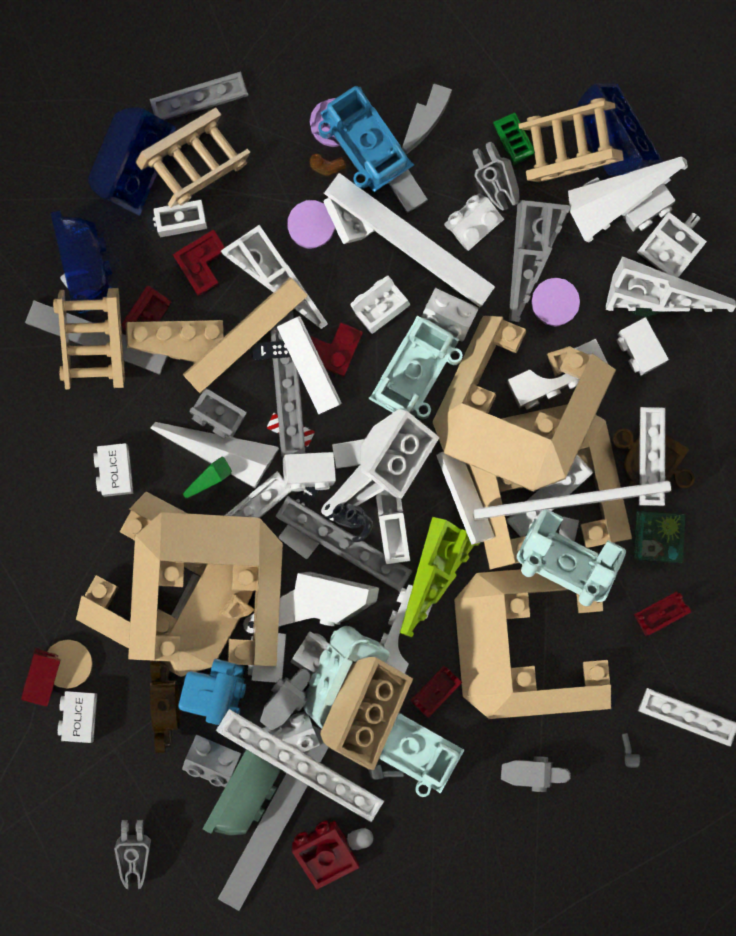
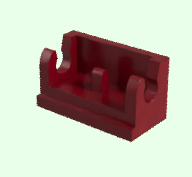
(148, 308)
(662, 613)
(41, 677)
(436, 691)

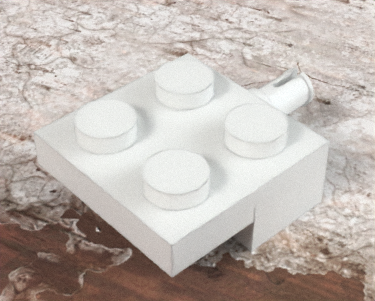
(672, 245)

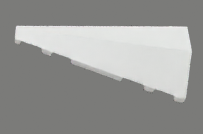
(263, 262)
(645, 287)

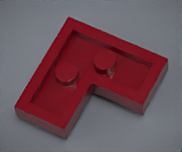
(194, 261)
(338, 355)

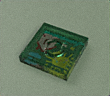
(659, 537)

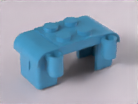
(364, 139)
(214, 693)

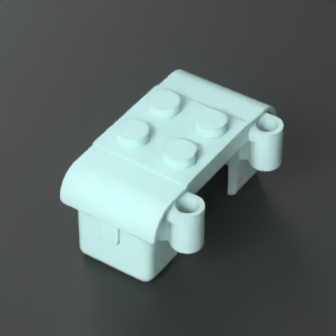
(416, 368)
(568, 561)
(325, 683)
(420, 754)

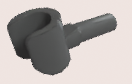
(631, 760)
(377, 773)

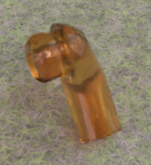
(325, 167)

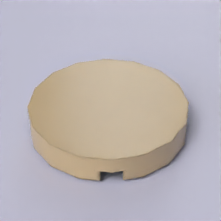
(74, 664)

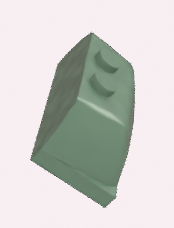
(243, 796)

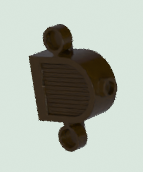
(674, 455)
(163, 706)

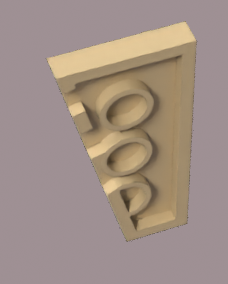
(175, 338)

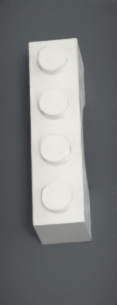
(529, 387)
(390, 641)

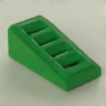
(523, 155)
(212, 475)

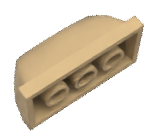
(365, 710)

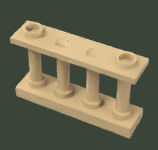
(189, 134)
(585, 159)
(111, 326)

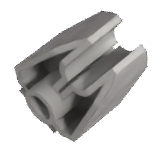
(496, 177)
(286, 698)
(536, 773)
(132, 853)

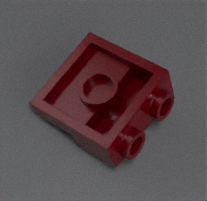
(324, 854)

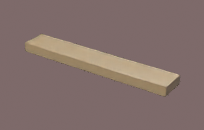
(245, 335)

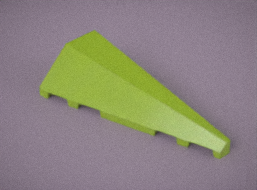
(441, 556)

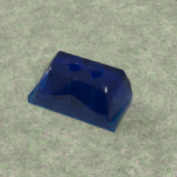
(623, 130)
(115, 170)
(82, 258)

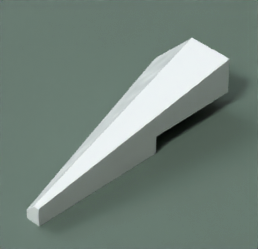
(603, 201)
(246, 458)

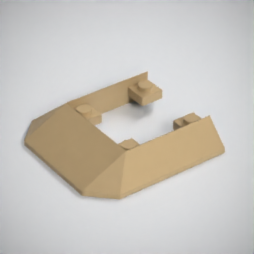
(504, 449)
(596, 453)
(206, 539)
(199, 626)
(485, 656)

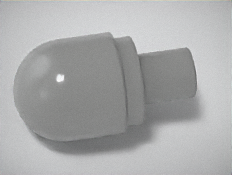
(360, 839)

